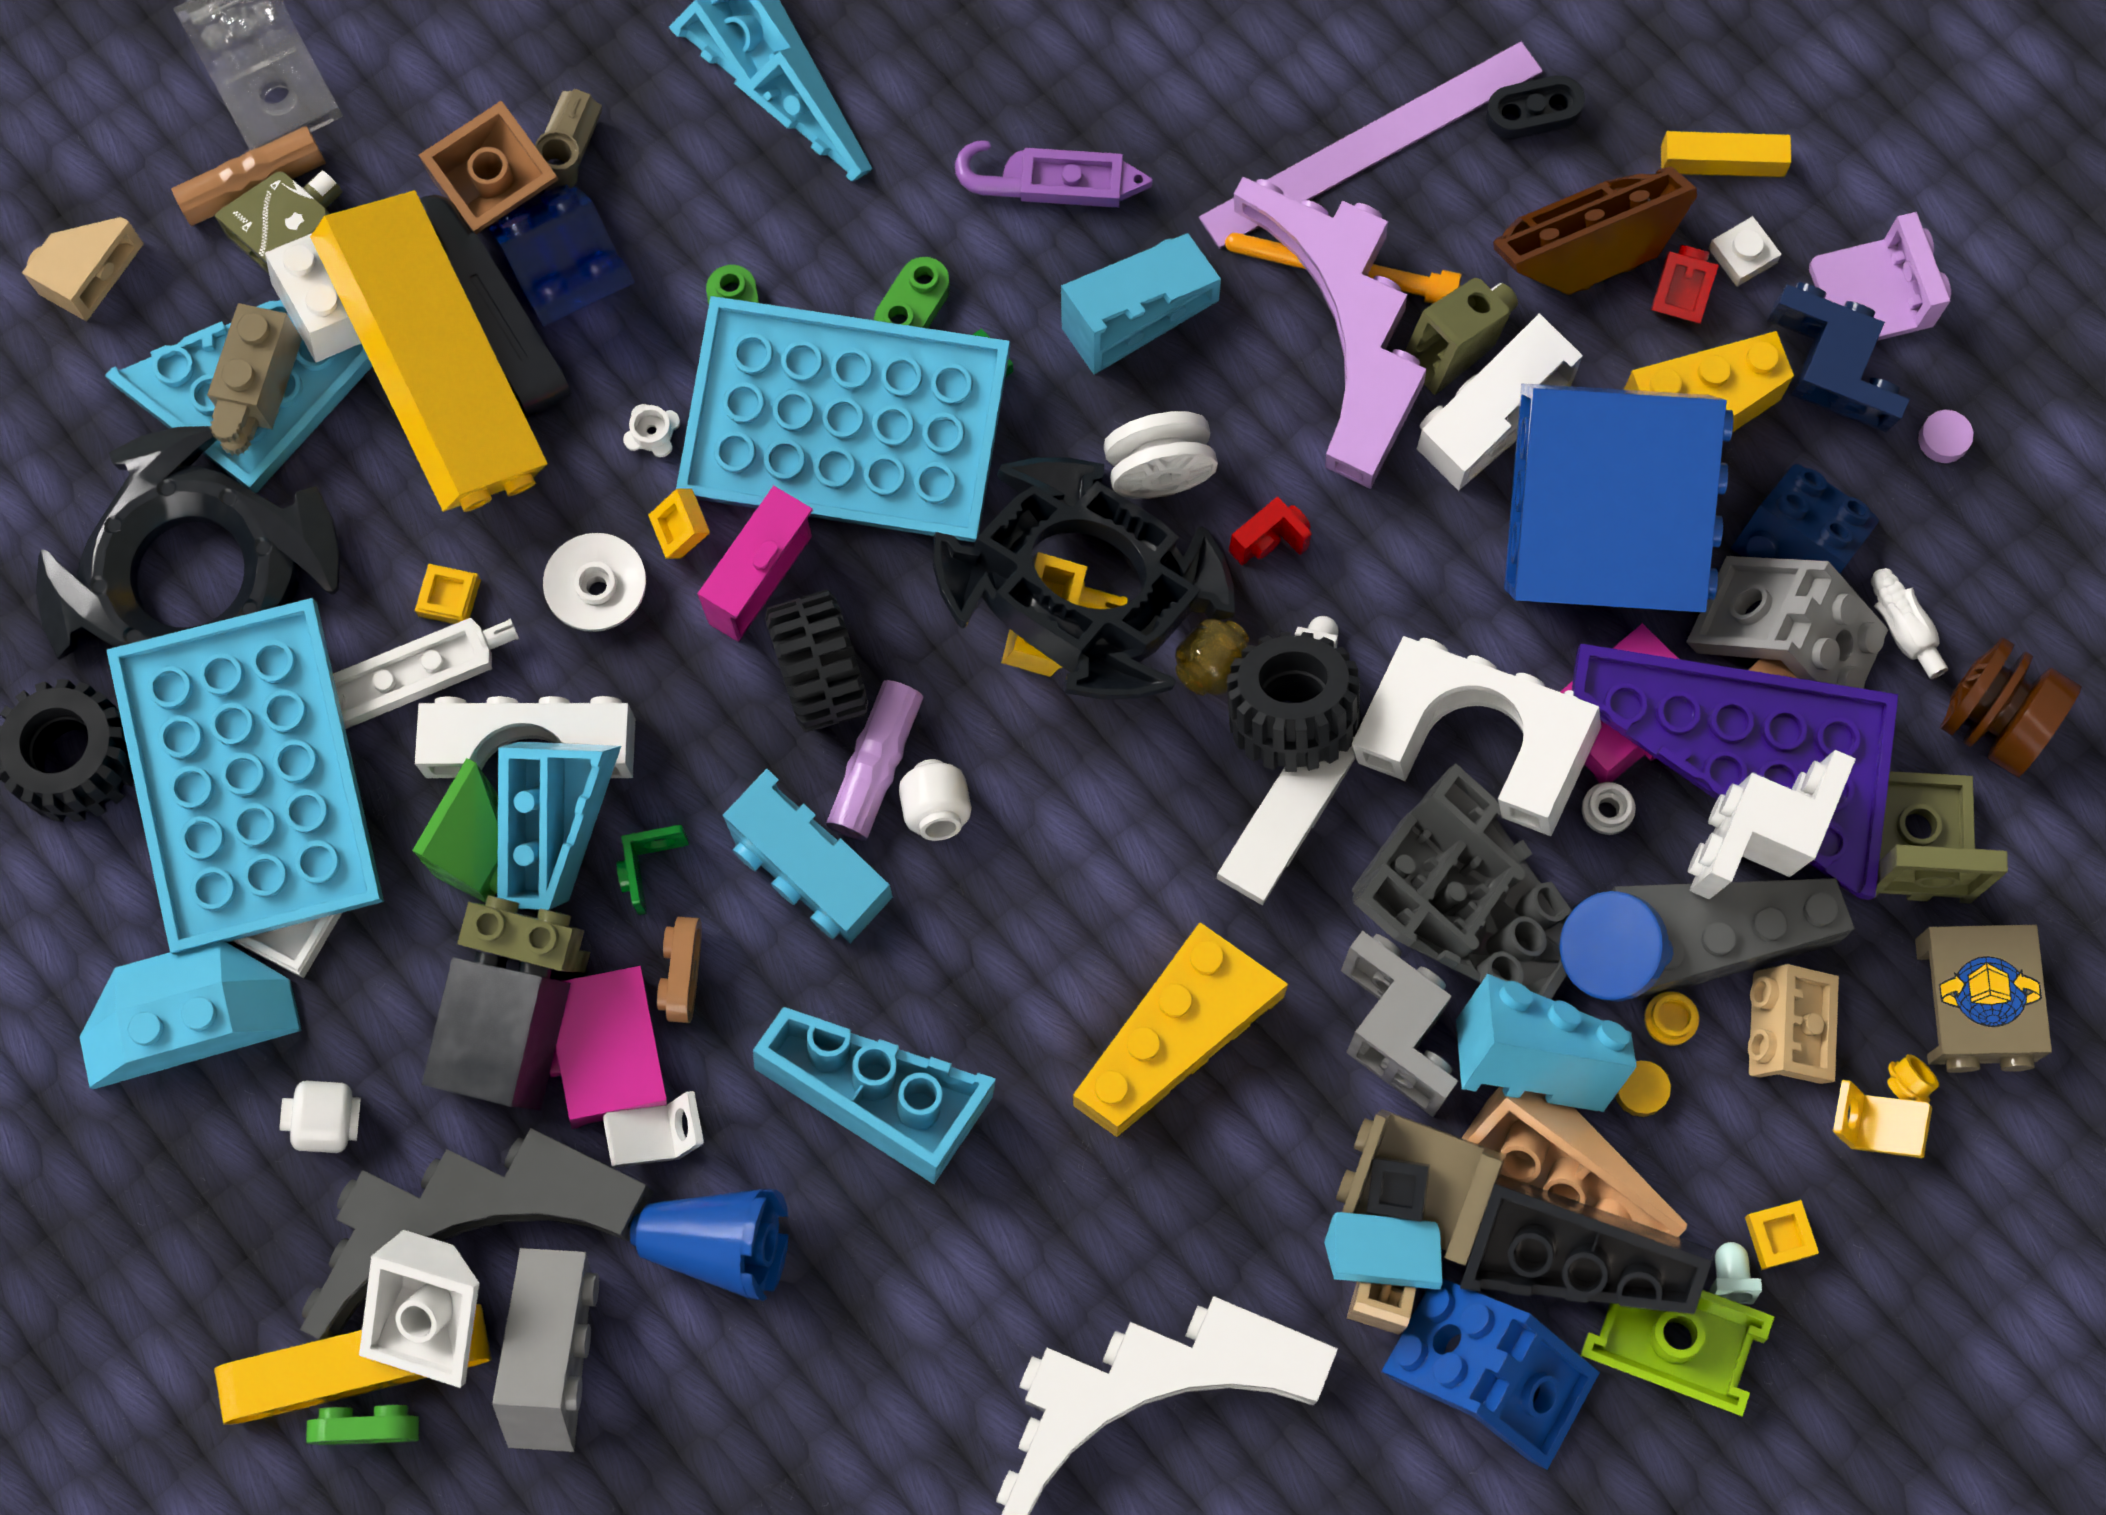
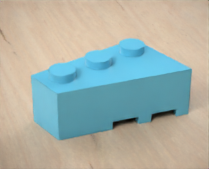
(805, 859)

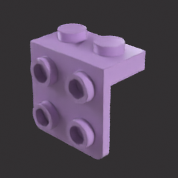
(1889, 276)

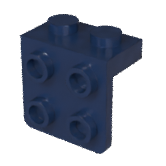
(1807, 522)

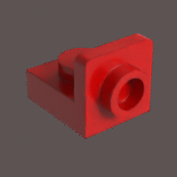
(1685, 284)
(1262, 532)

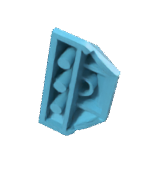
(184, 1011)

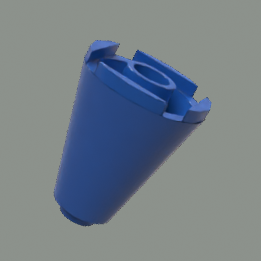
(718, 1239)

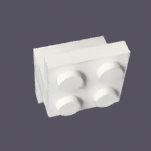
(1769, 824)

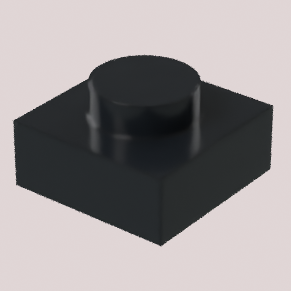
(1398, 1188)

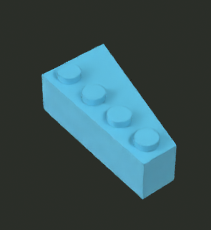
(889, 1097)

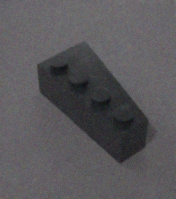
(1581, 1253)

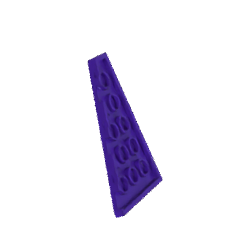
(1735, 722)

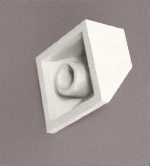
(420, 1308)

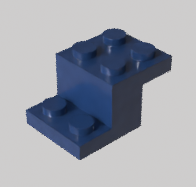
(1838, 356)

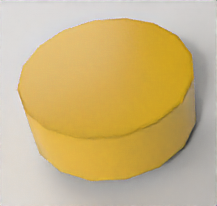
(1644, 1090)

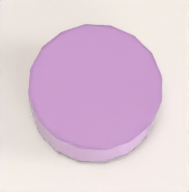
(1945, 436)

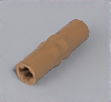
(214, 189)

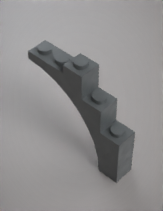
(460, 1196)

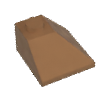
(487, 167)

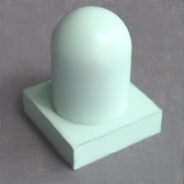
(1733, 1275)

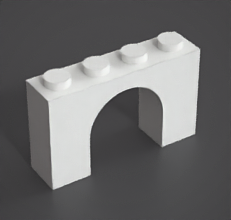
(1431, 682)

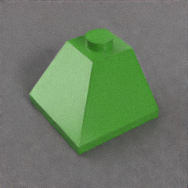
(463, 835)

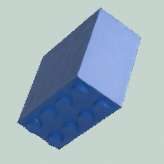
(1616, 497)

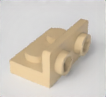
(1793, 1024)

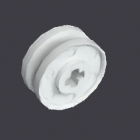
(1160, 455)

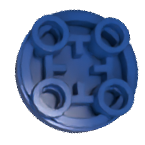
(1614, 946)

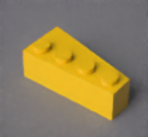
(1185, 1018)

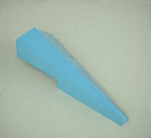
(773, 68)

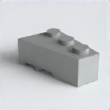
(545, 1349)

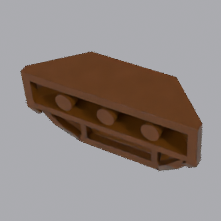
(1598, 230)

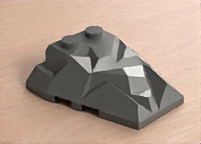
(1464, 891)

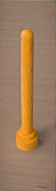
(1431, 287)

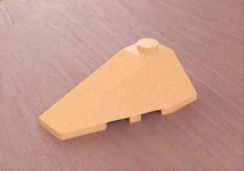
(1569, 1157)

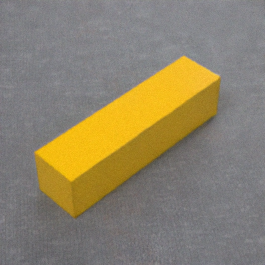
(1727, 153)

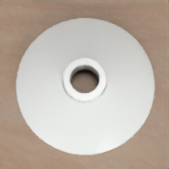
(592, 560)

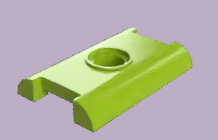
(1706, 1371)

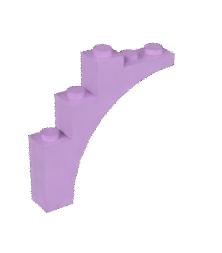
(1366, 313)

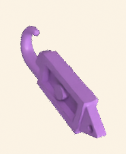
(1055, 176)

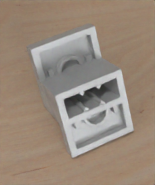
(1399, 1021)

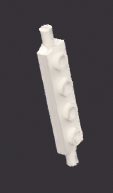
(418, 669)

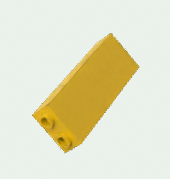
(429, 351)

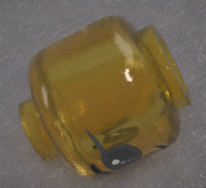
(1207, 654)

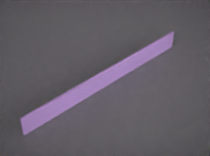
(1385, 136)

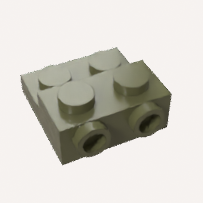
(538, 940)

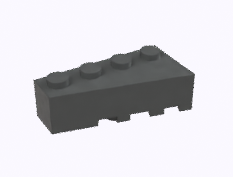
(1742, 926)

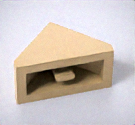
(1382, 1306)

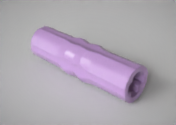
(874, 760)

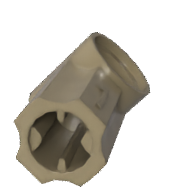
(569, 134)

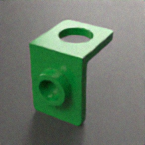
(643, 843)

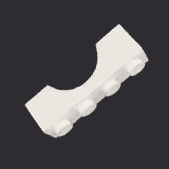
(462, 730)

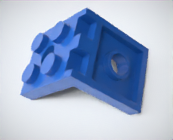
(1494, 1368)

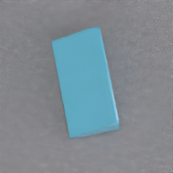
(1384, 1250)

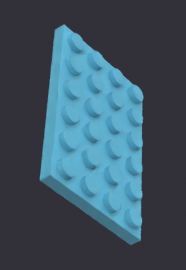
(844, 417)
(244, 776)

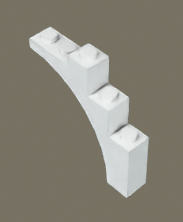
(1078, 1400)

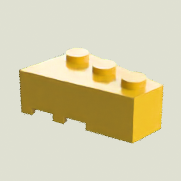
(1744, 373)

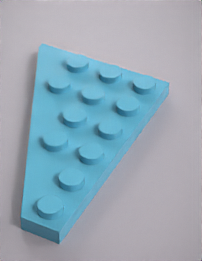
(177, 382)

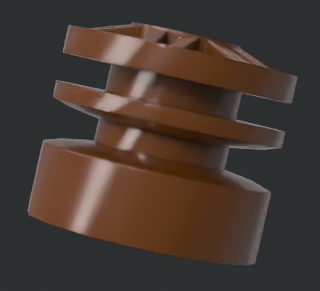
(2010, 707)

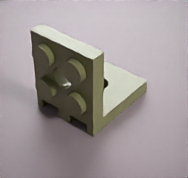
(1946, 860)

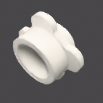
(649, 416)

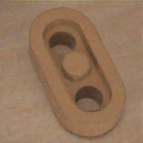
(683, 949)

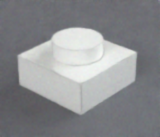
(1744, 251)

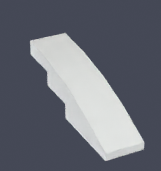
(1281, 827)

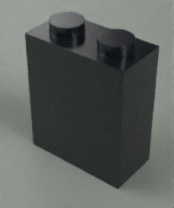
(496, 1031)

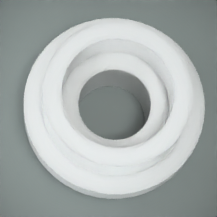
(1619, 798)

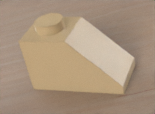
(82, 264)

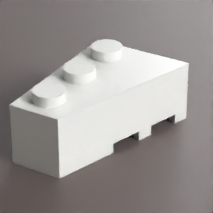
(1486, 408)

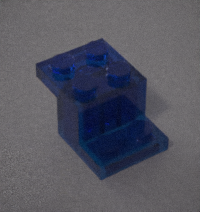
(560, 254)

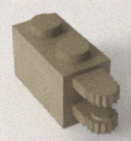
(251, 375)

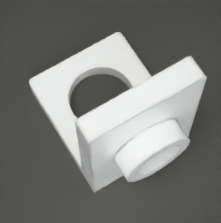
(653, 1132)

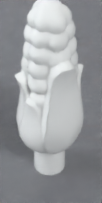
(1908, 622)

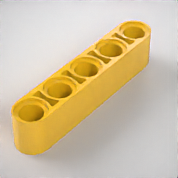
(315, 1375)

